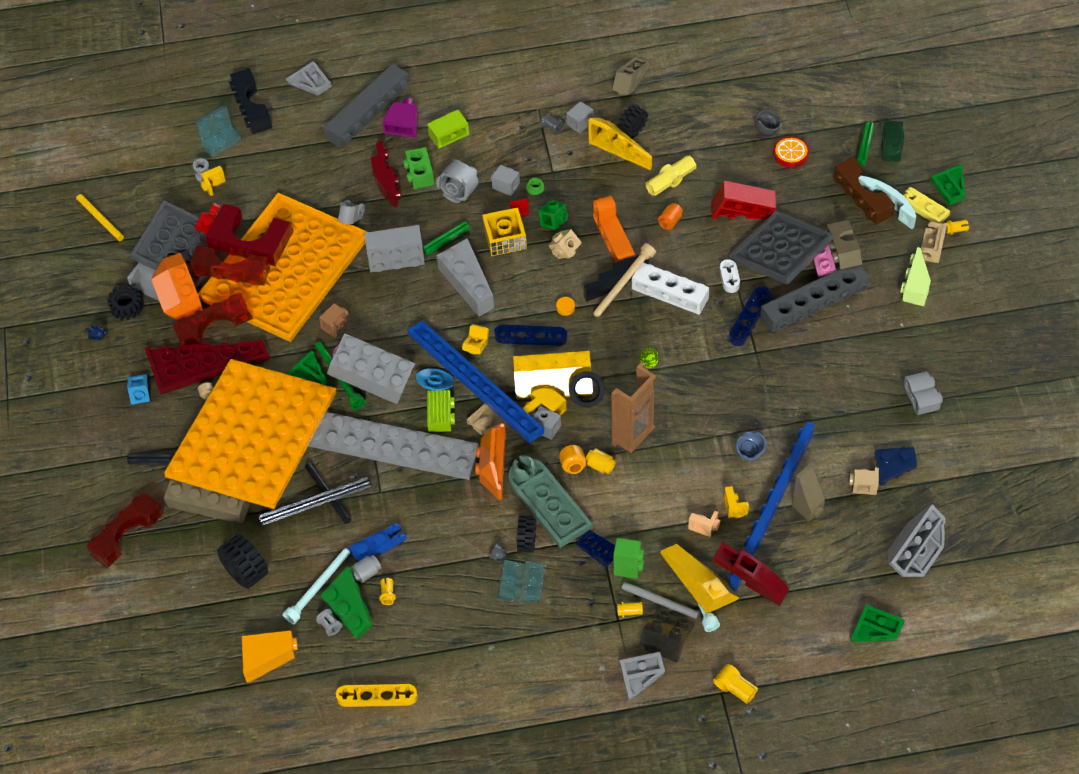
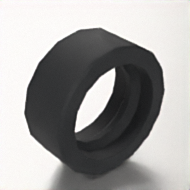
(601, 389)

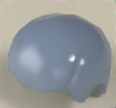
(751, 446)

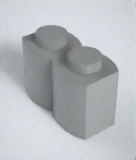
(922, 393)

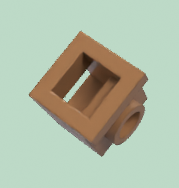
(333, 319)

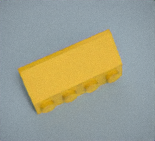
(551, 372)

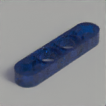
(746, 314)
(530, 338)

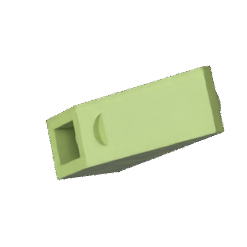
(918, 280)

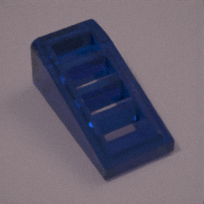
(605, 559)

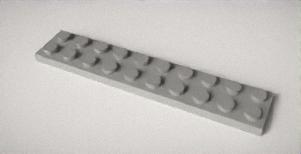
(396, 445)

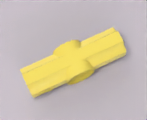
(670, 175)

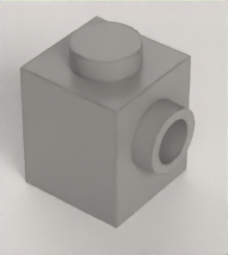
(578, 117)
(505, 180)
(548, 420)

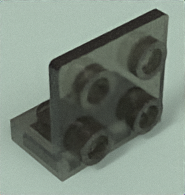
(665, 634)

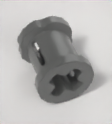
(551, 123)

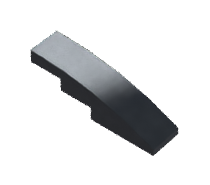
(608, 279)

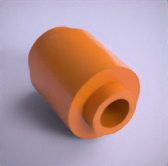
(670, 216)

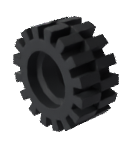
(632, 120)
(121, 295)
(526, 534)

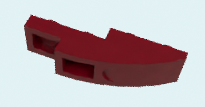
(384, 175)
(754, 572)

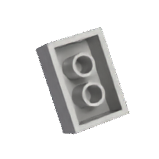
(394, 248)

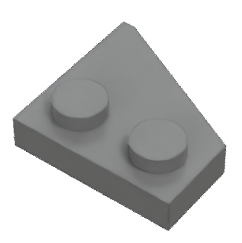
(310, 79)
(641, 672)

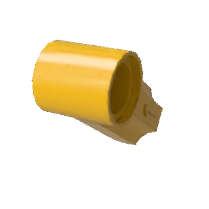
(731, 680)

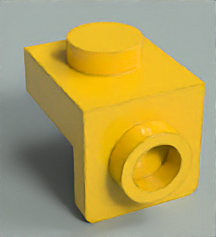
(476, 340)

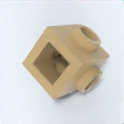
(564, 244)

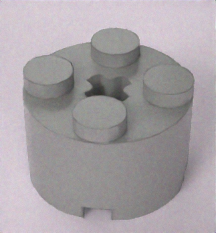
(457, 181)

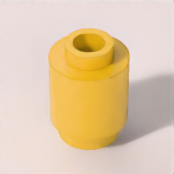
(600, 461)

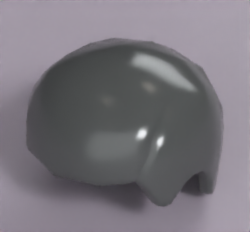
(767, 122)

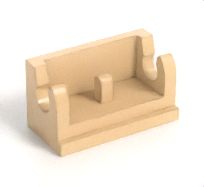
(933, 241)

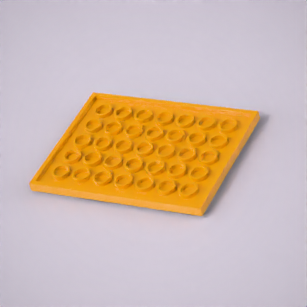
(304, 274)
(251, 433)

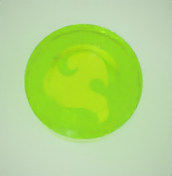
(649, 357)

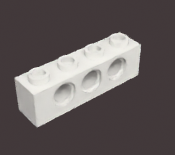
(670, 288)

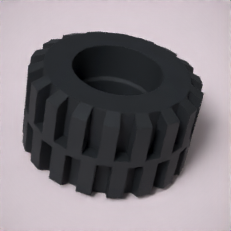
(242, 561)

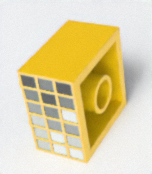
(504, 231)

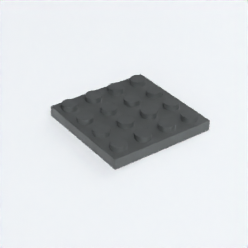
(169, 234)
(781, 247)

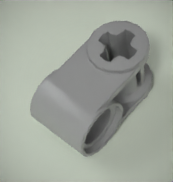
(350, 212)

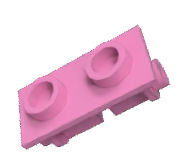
(824, 262)

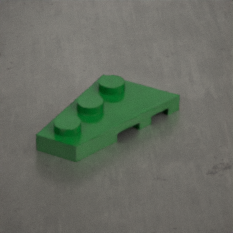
(347, 603)

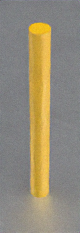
(100, 217)

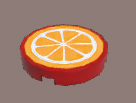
(791, 152)

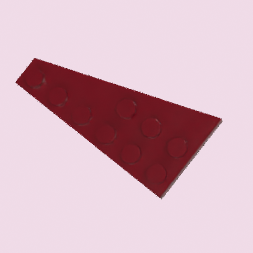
(198, 362)

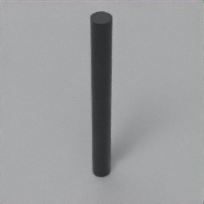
(323, 487)

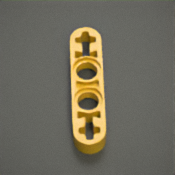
(377, 691)

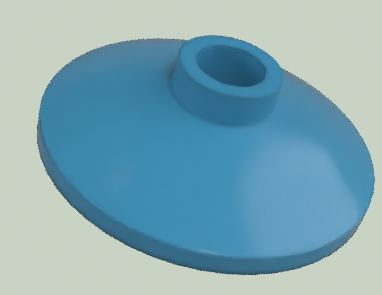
(434, 379)

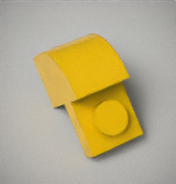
(546, 398)

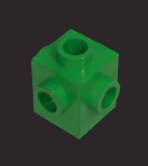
(553, 214)

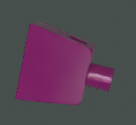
(402, 119)

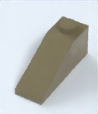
(630, 75)
(808, 494)

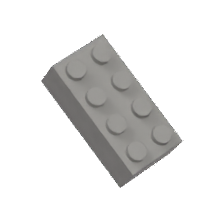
(370, 368)

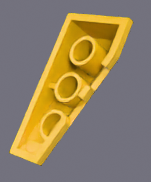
(612, 139)
(703, 584)

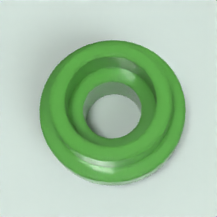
(535, 182)

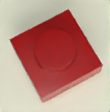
(522, 205)

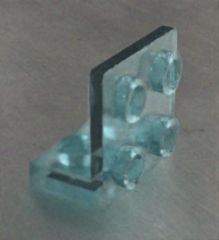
(216, 131)

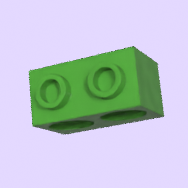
(419, 168)

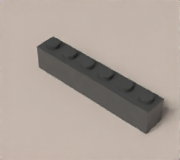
(366, 106)

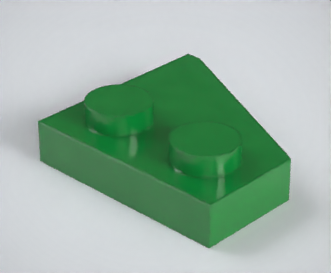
(877, 626)

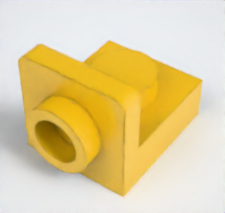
(212, 178)
(732, 504)

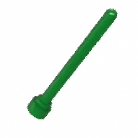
(356, 400)

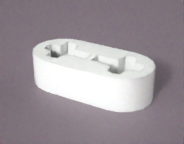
(725, 276)

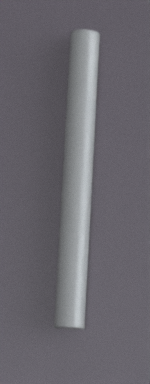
(660, 600)

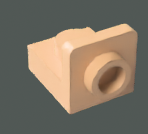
(703, 525)

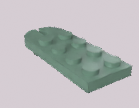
(547, 500)

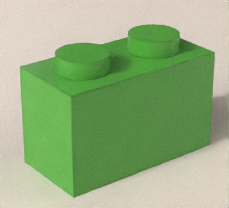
(628, 558)

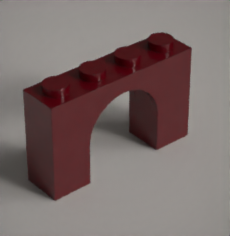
(270, 245)

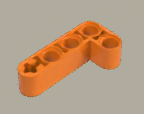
(611, 230)

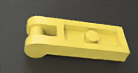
(926, 207)

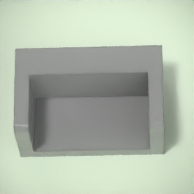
(141, 279)

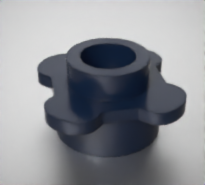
(96, 332)

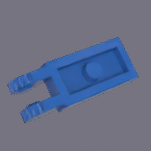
(378, 543)

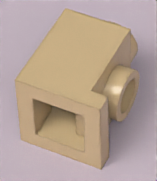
(865, 481)

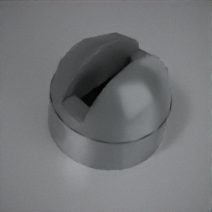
(498, 553)

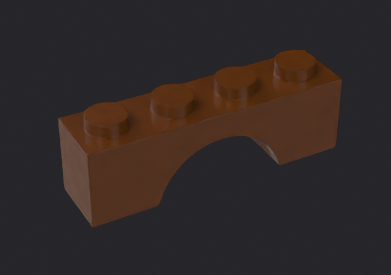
(875, 205)

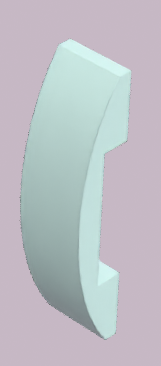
(906, 212)

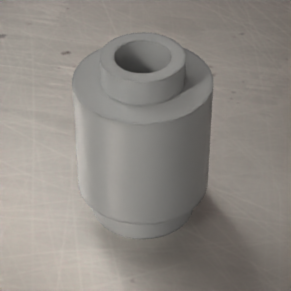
(365, 568)

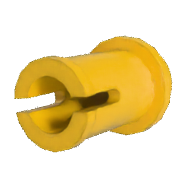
(955, 226)
(387, 596)
(629, 609)

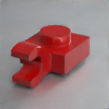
(206, 220)

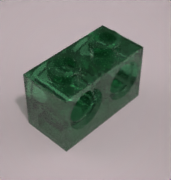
(892, 141)

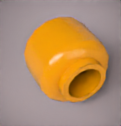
(572, 459)

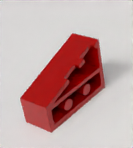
(743, 200)

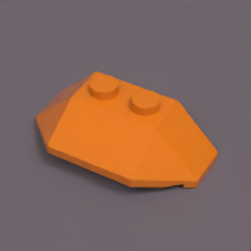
(175, 288)
(492, 460)

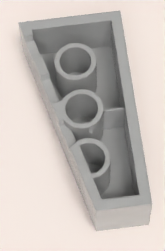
(466, 276)

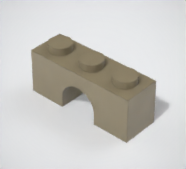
(844, 247)

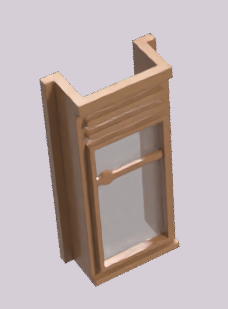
(635, 414)

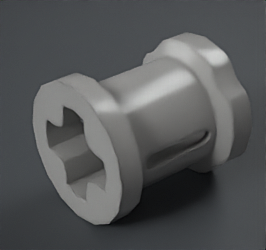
(203, 167)
(334, 626)

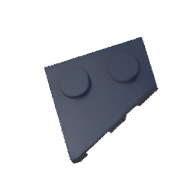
(894, 462)

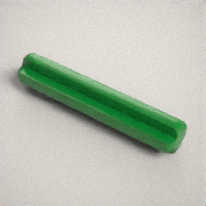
(865, 143)
(446, 237)

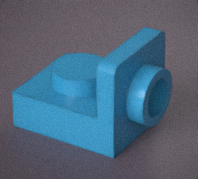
(138, 389)

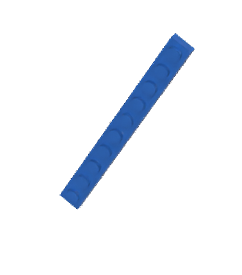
(476, 382)
(775, 496)

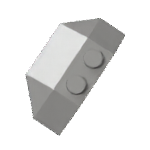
(918, 543)

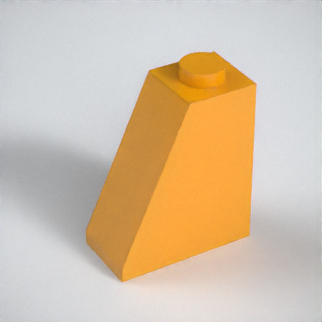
(266, 652)

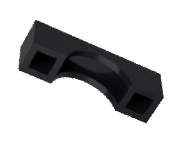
(256, 115)

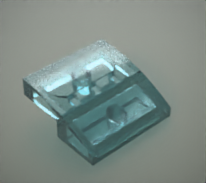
(521, 582)

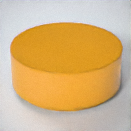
(565, 306)

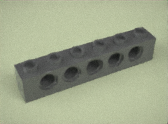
(814, 297)

